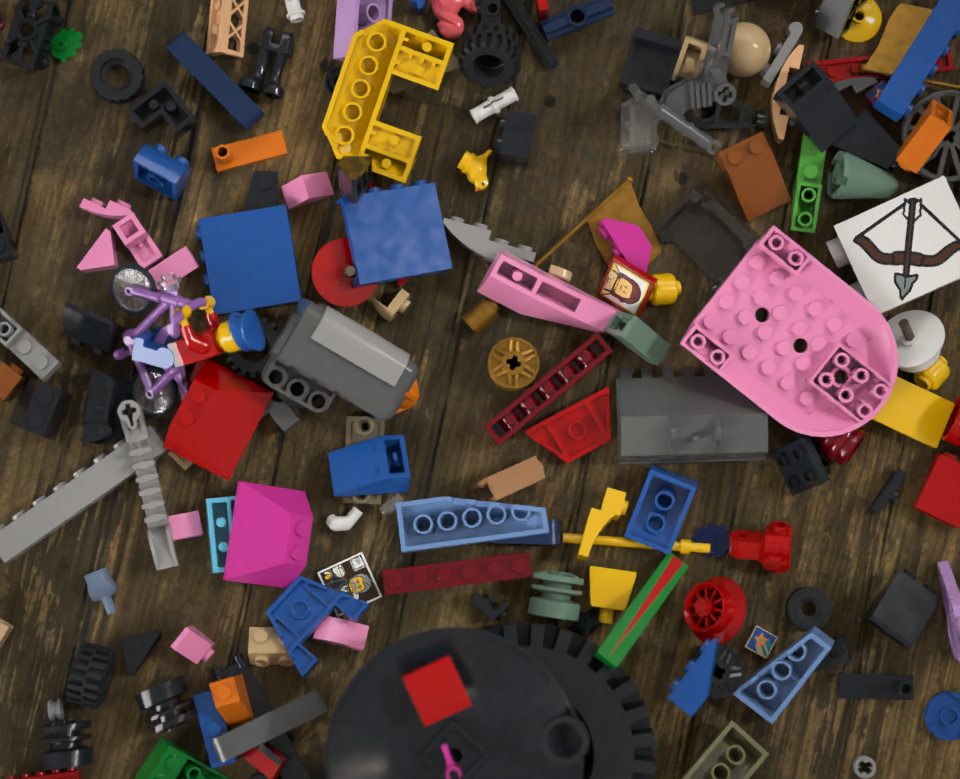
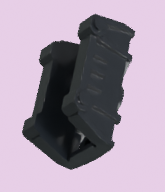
(40, 39)
(101, 408)

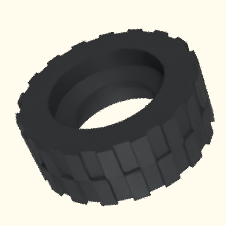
(104, 63)

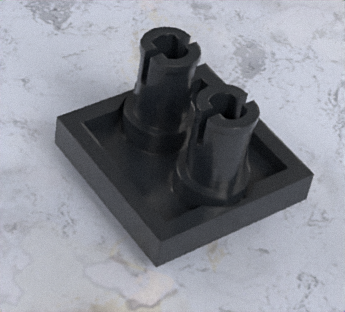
(801, 465)

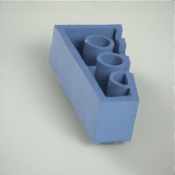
(780, 678)

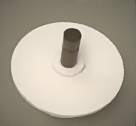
(918, 339)

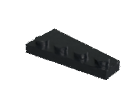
(262, 190)

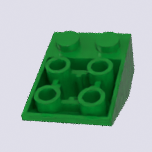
(174, 762)

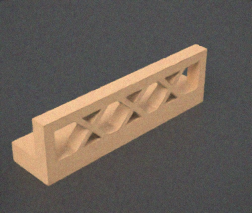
(221, 24)

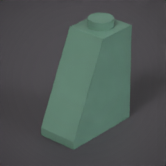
(638, 337)

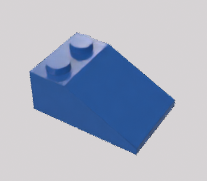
(661, 509)

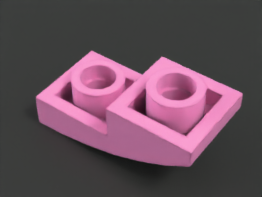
(113, 210)
(180, 263)
(185, 525)
(342, 632)

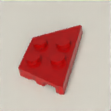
(576, 428)

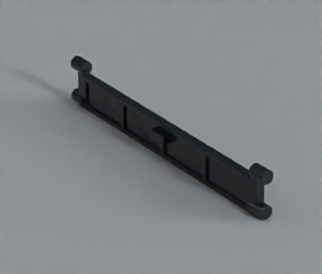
(294, 766)

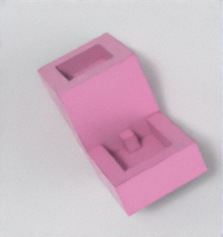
(138, 241)

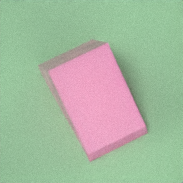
(307, 189)
(101, 255)

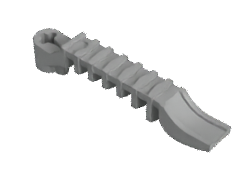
(159, 529)

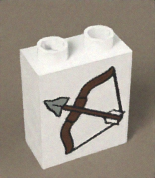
(902, 246)

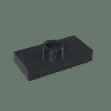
(888, 492)

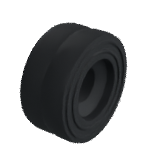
(798, 598)

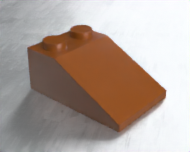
(753, 176)

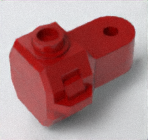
(769, 547)

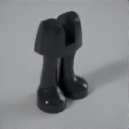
(267, 49)

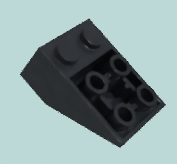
(816, 106)

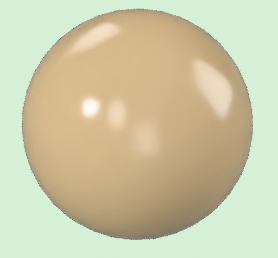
(749, 51)

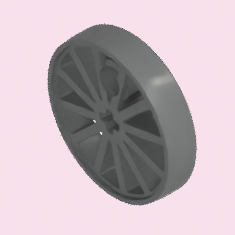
(945, 146)

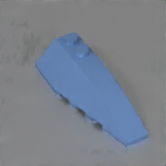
(461, 522)

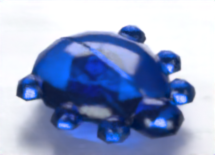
(716, 536)

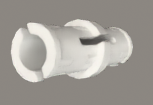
(493, 105)

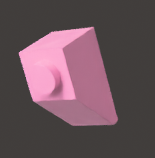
(194, 645)

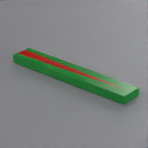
(641, 611)

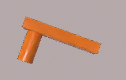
(249, 151)

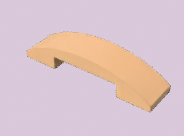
(777, 120)

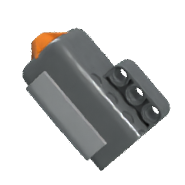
(341, 359)

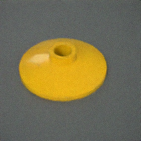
(868, 27)

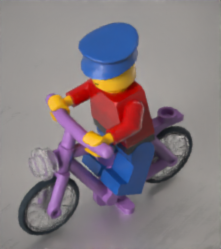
(152, 387)

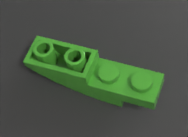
(807, 187)

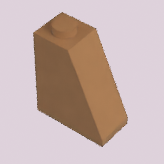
(508, 481)

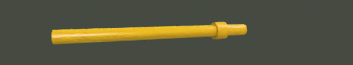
(684, 545)

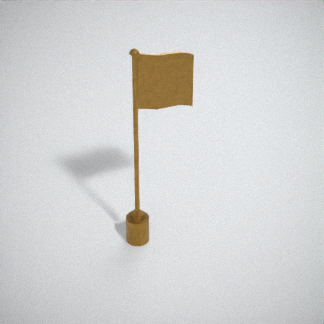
(896, 39)
(618, 206)

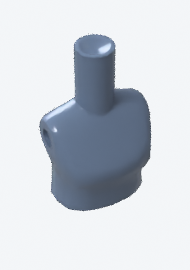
(102, 588)

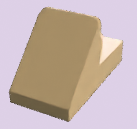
(690, 55)

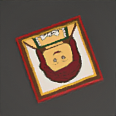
(626, 287)

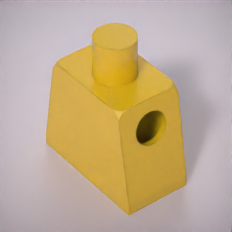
(609, 590)

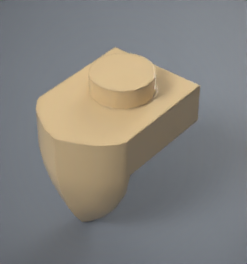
(398, 304)

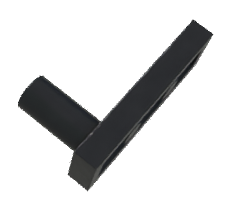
(875, 686)

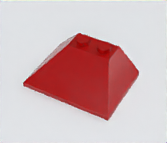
(217, 419)

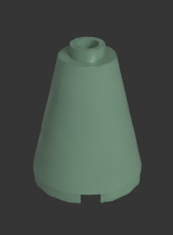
(858, 179)

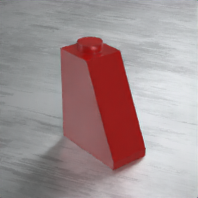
(941, 491)

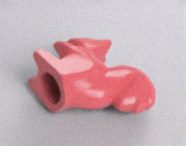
(451, 24)

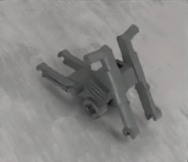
(702, 90)

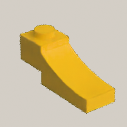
(611, 509)

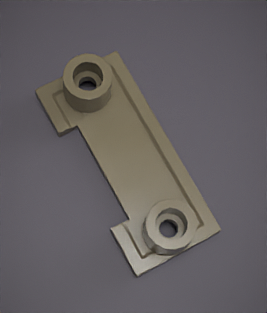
(355, 435)

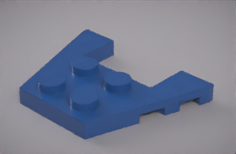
(301, 612)

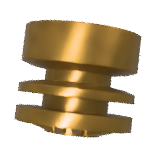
(521, 376)

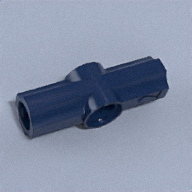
(562, 24)

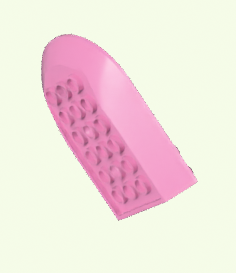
(803, 303)

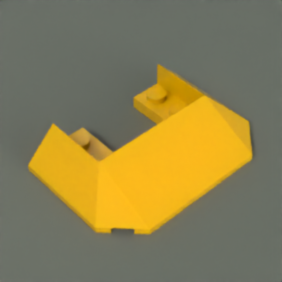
(364, 85)

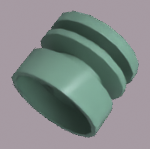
(555, 595)

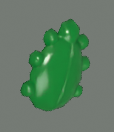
(65, 44)

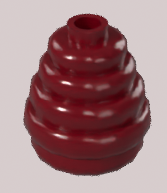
(840, 447)

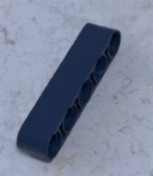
(215, 81)

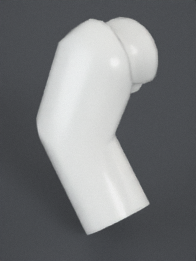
(343, 523)

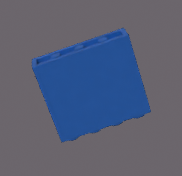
(396, 234)
(249, 259)

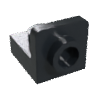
(485, 603)

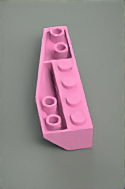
(542, 295)

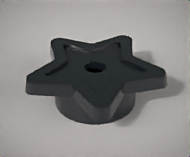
(590, 626)

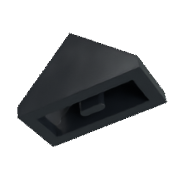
(137, 650)

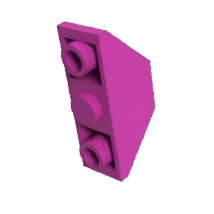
(627, 241)

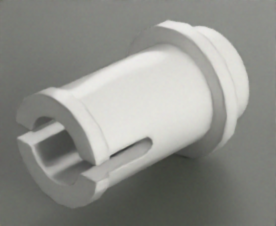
(294, 10)

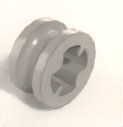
(55, 709)
(862, 774)

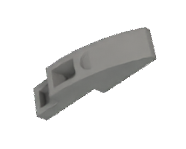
(477, 240)
(27, 347)

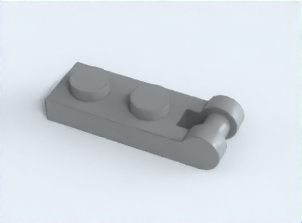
(781, 53)

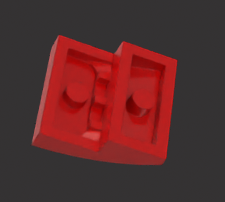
(437, 690)

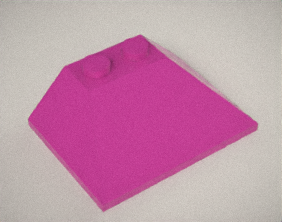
(268, 535)

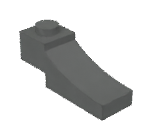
(283, 414)

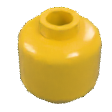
(665, 290)
(933, 376)

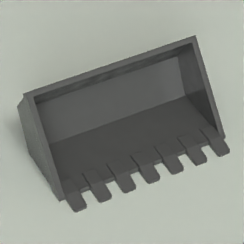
(686, 419)

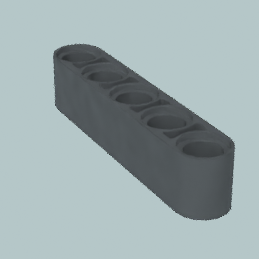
(269, 725)

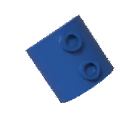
(161, 171)

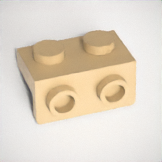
(267, 648)

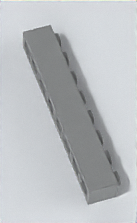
(72, 498)

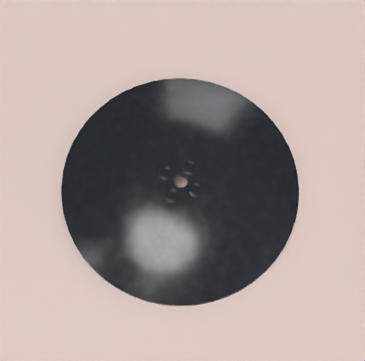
(511, 695)

